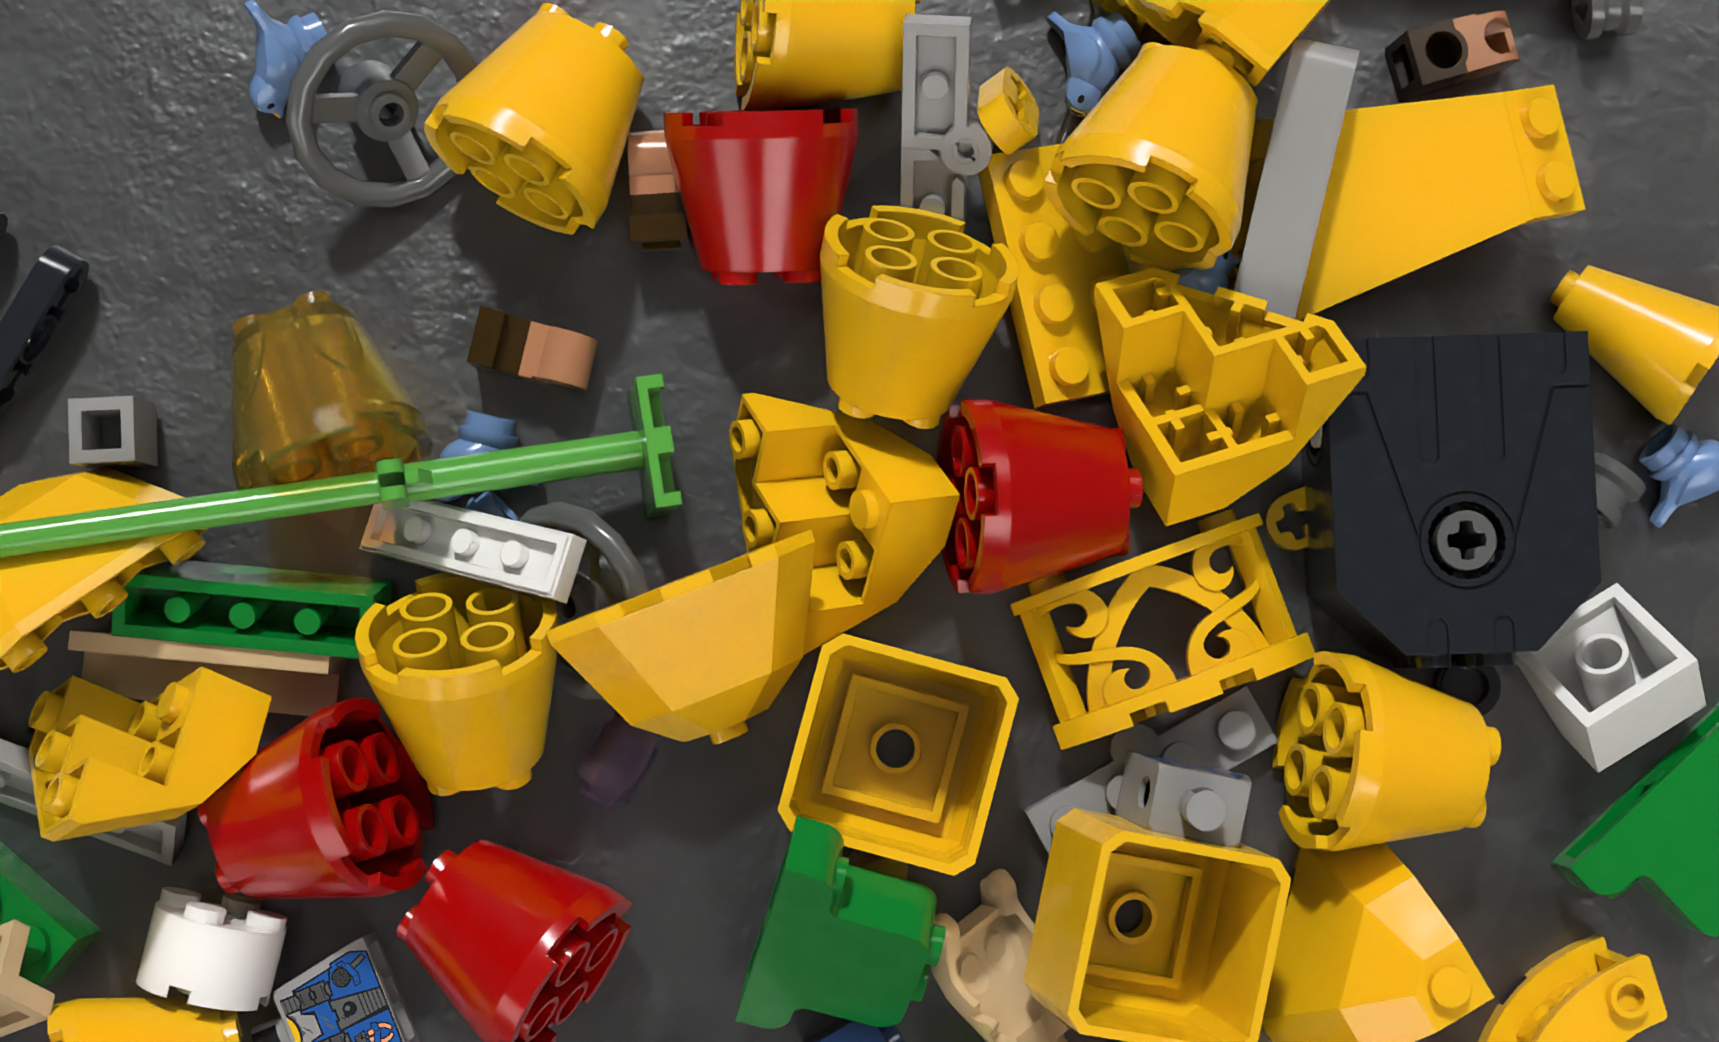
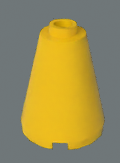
(1641, 335)

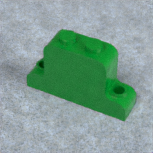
(1661, 834)
(839, 938)

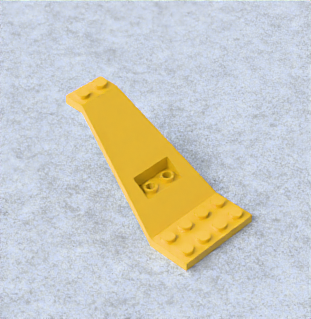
(1398, 196)

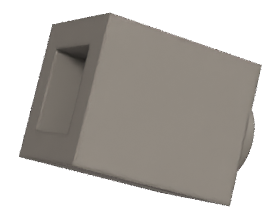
(112, 432)

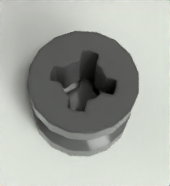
(1597, 16)
(1614, 490)

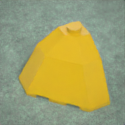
(1250, 30)
(1214, 387)
(701, 647)
(1365, 955)

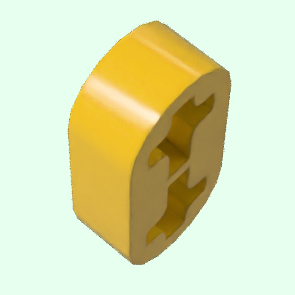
(1008, 110)

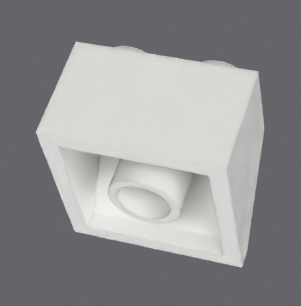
(1613, 678)

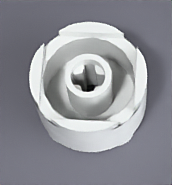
(212, 951)

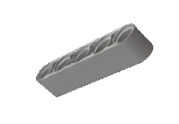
(1296, 174)

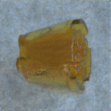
(315, 397)

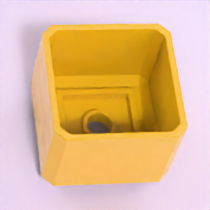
(938, 800)
(1192, 964)

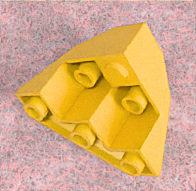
(862, 491)
(63, 584)
(130, 763)

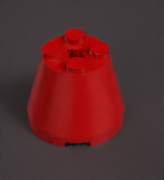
(761, 187)
(1032, 494)
(322, 812)
(514, 939)

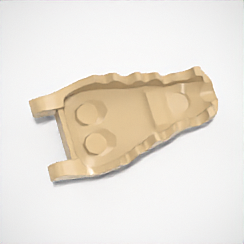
(986, 966)

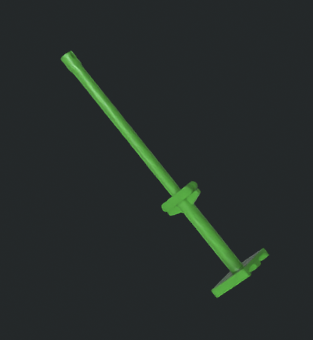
(392, 485)

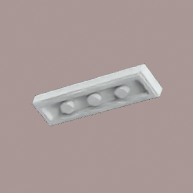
(477, 547)

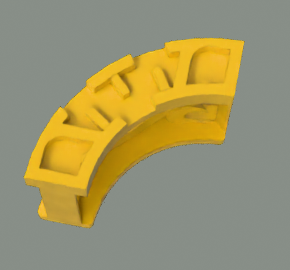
(1114, 706)
(1580, 997)

